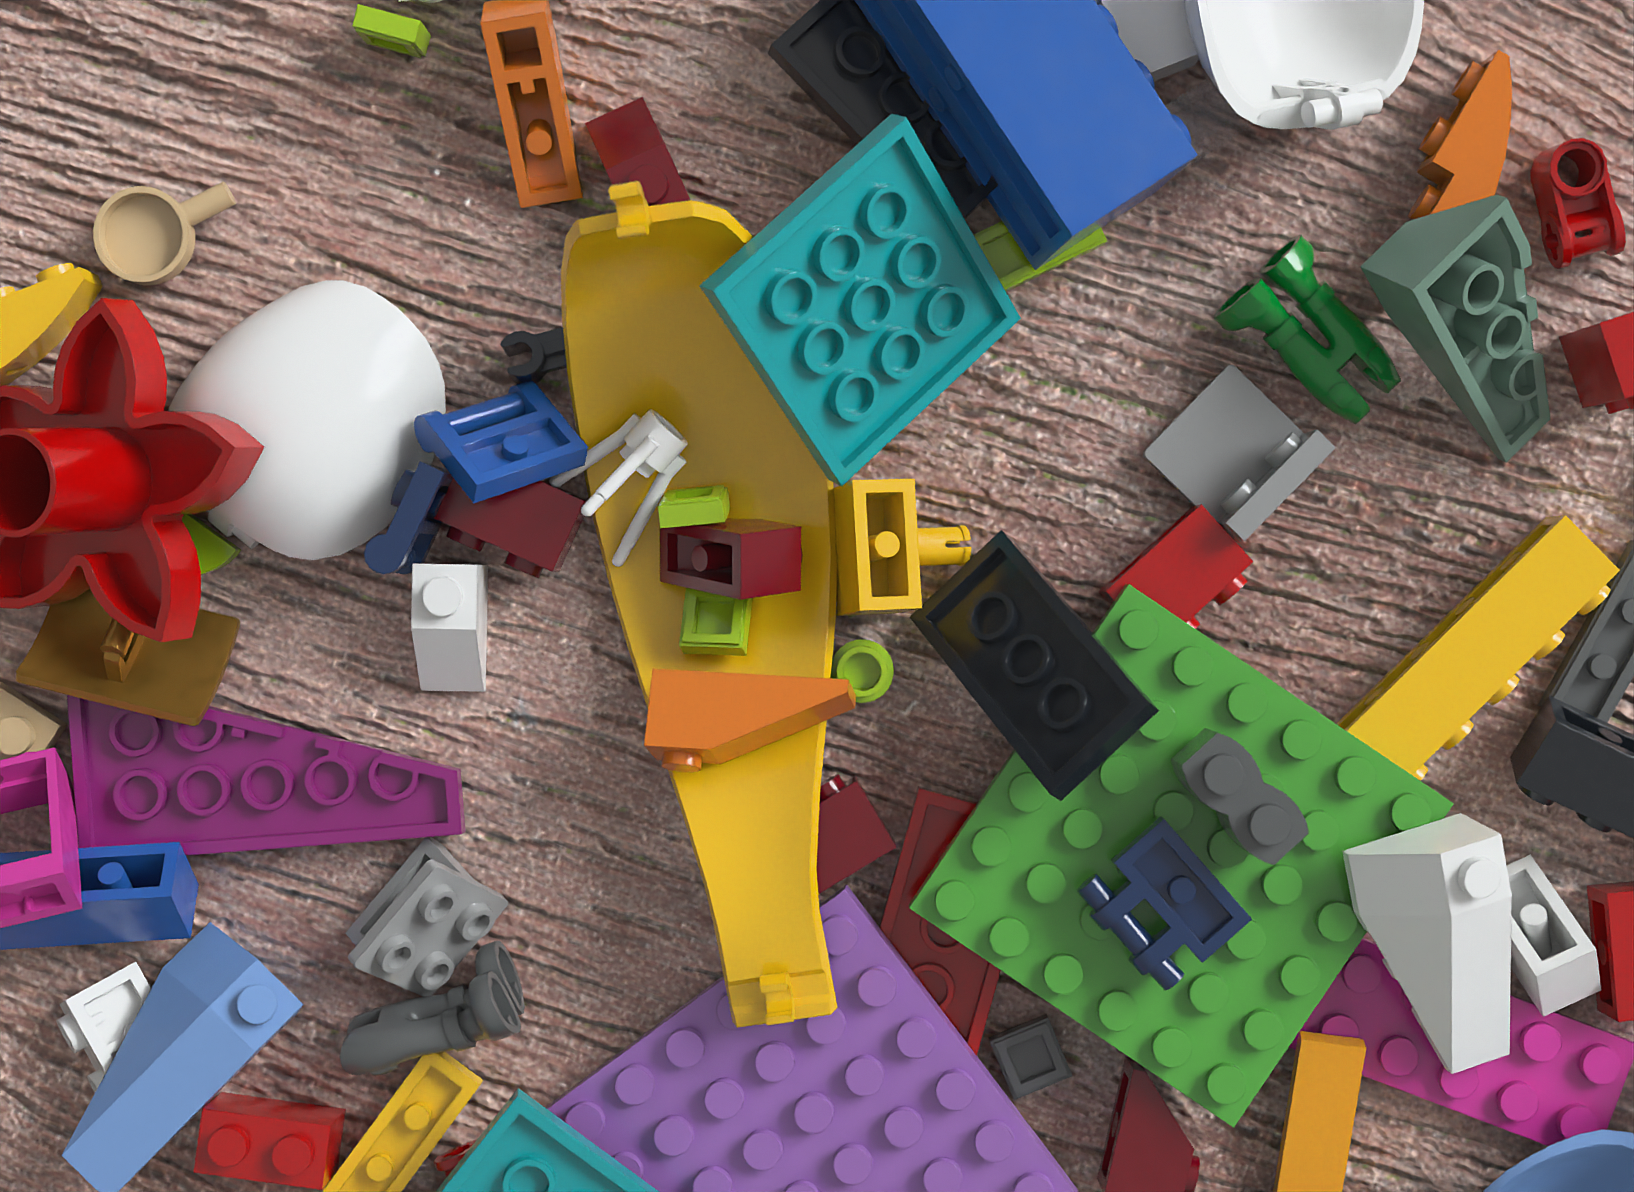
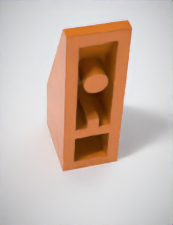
(531, 100)
(726, 715)

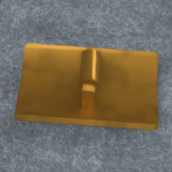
(101, 661)

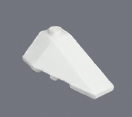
(1443, 924)

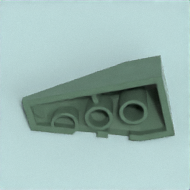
(1465, 309)

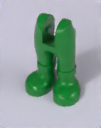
(1311, 363)

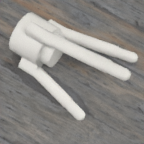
(649, 447)

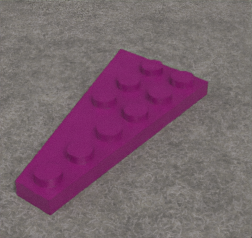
(246, 784)

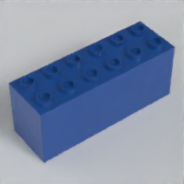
(1040, 105)

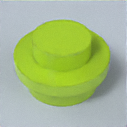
(866, 667)

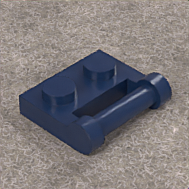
(414, 523)

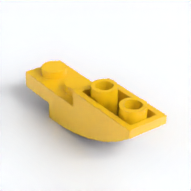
(42, 316)

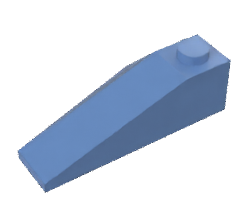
(190, 1038)

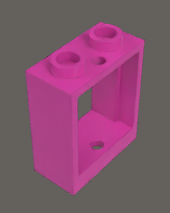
(47, 882)

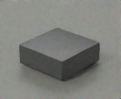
(1030, 1056)

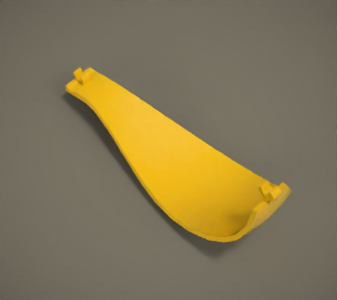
(652, 340)

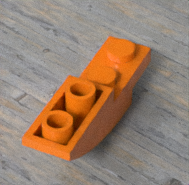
(1470, 146)

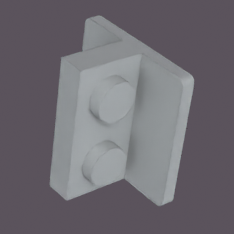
(423, 921)

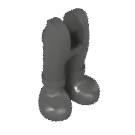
(441, 1022)

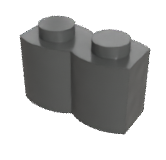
(1248, 809)

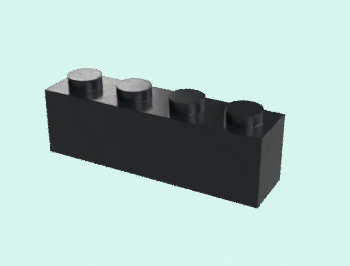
(1579, 765)

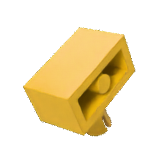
(884, 548)

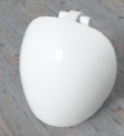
(1305, 58)
(334, 399)

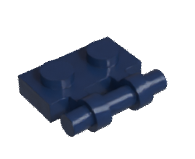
(1178, 889)

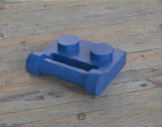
(502, 442)

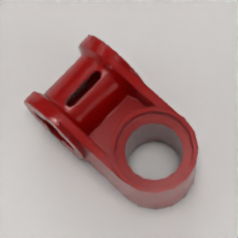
(1576, 208)

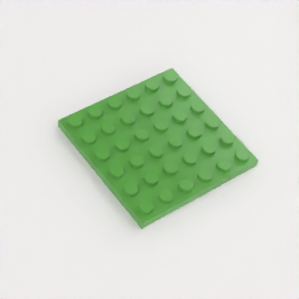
(1022, 855)

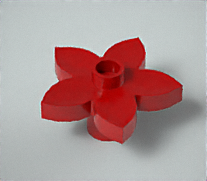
(105, 476)

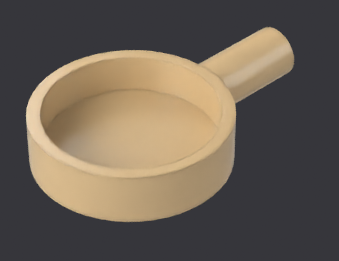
(150, 234)

